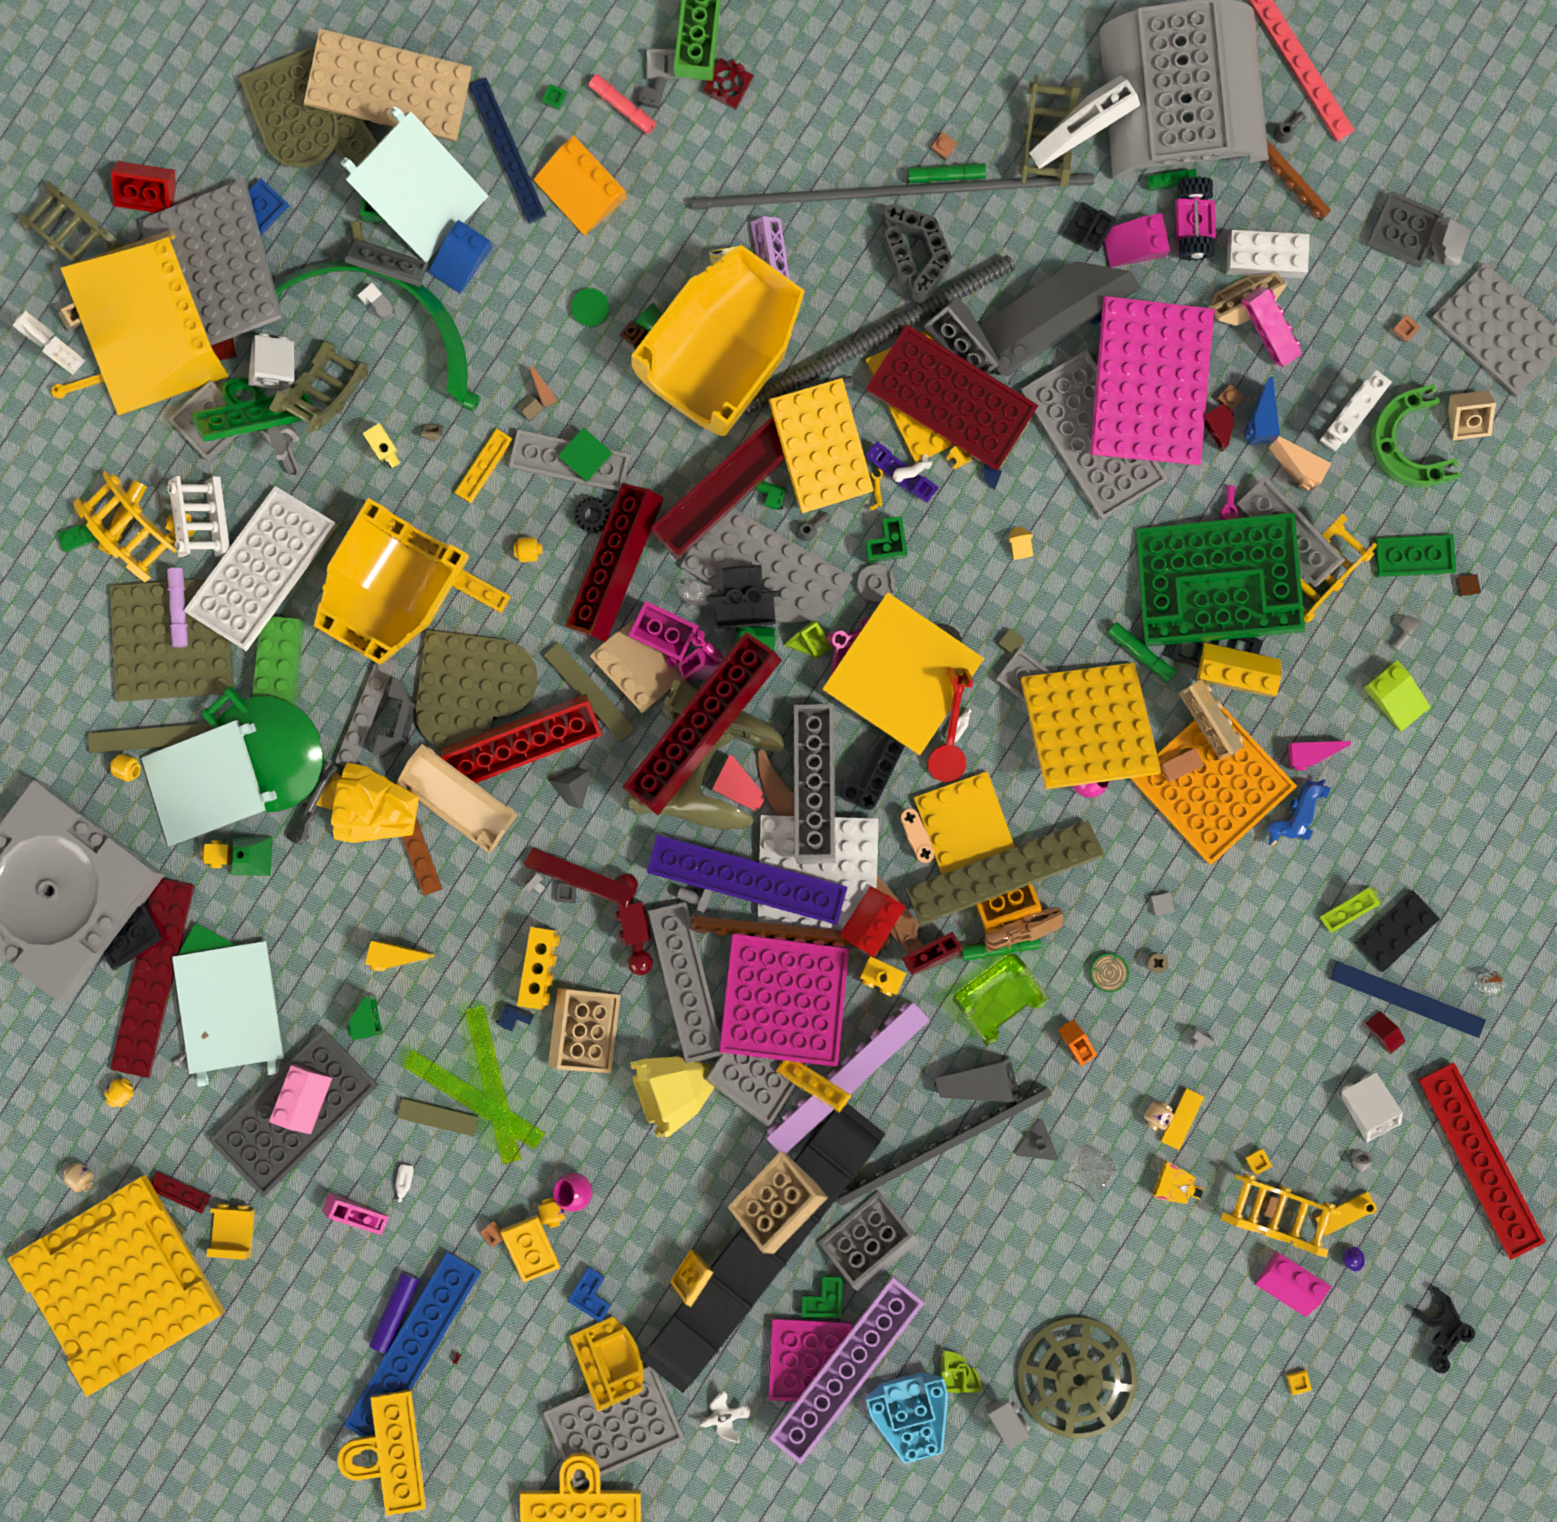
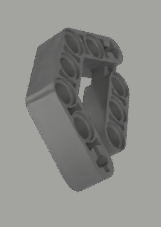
(895, 228)

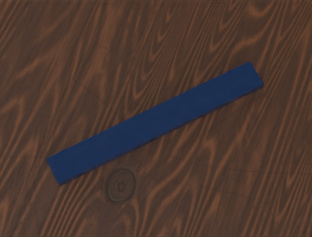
(507, 150)
(1408, 999)

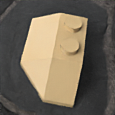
(1228, 302)

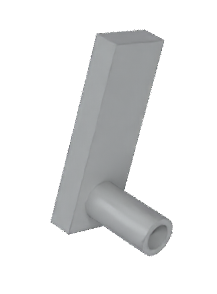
(697, 899)

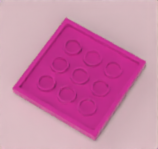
(799, 1352)

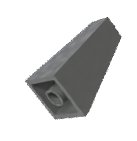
(983, 1082)

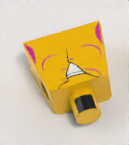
(1176, 1185)

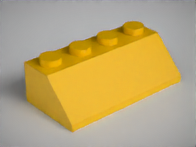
(1239, 670)

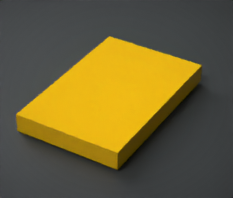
(530, 1248)
(691, 1277)

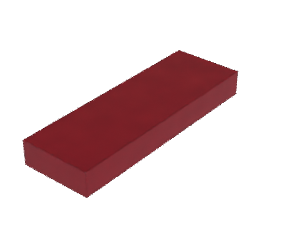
(180, 1192)

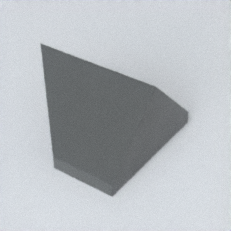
(572, 786)

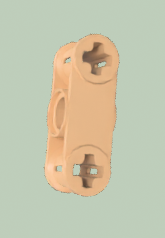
(917, 836)

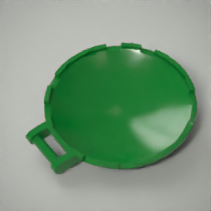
(281, 750)

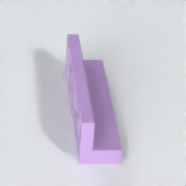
(763, 243)

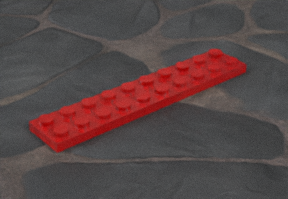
(1481, 1160)

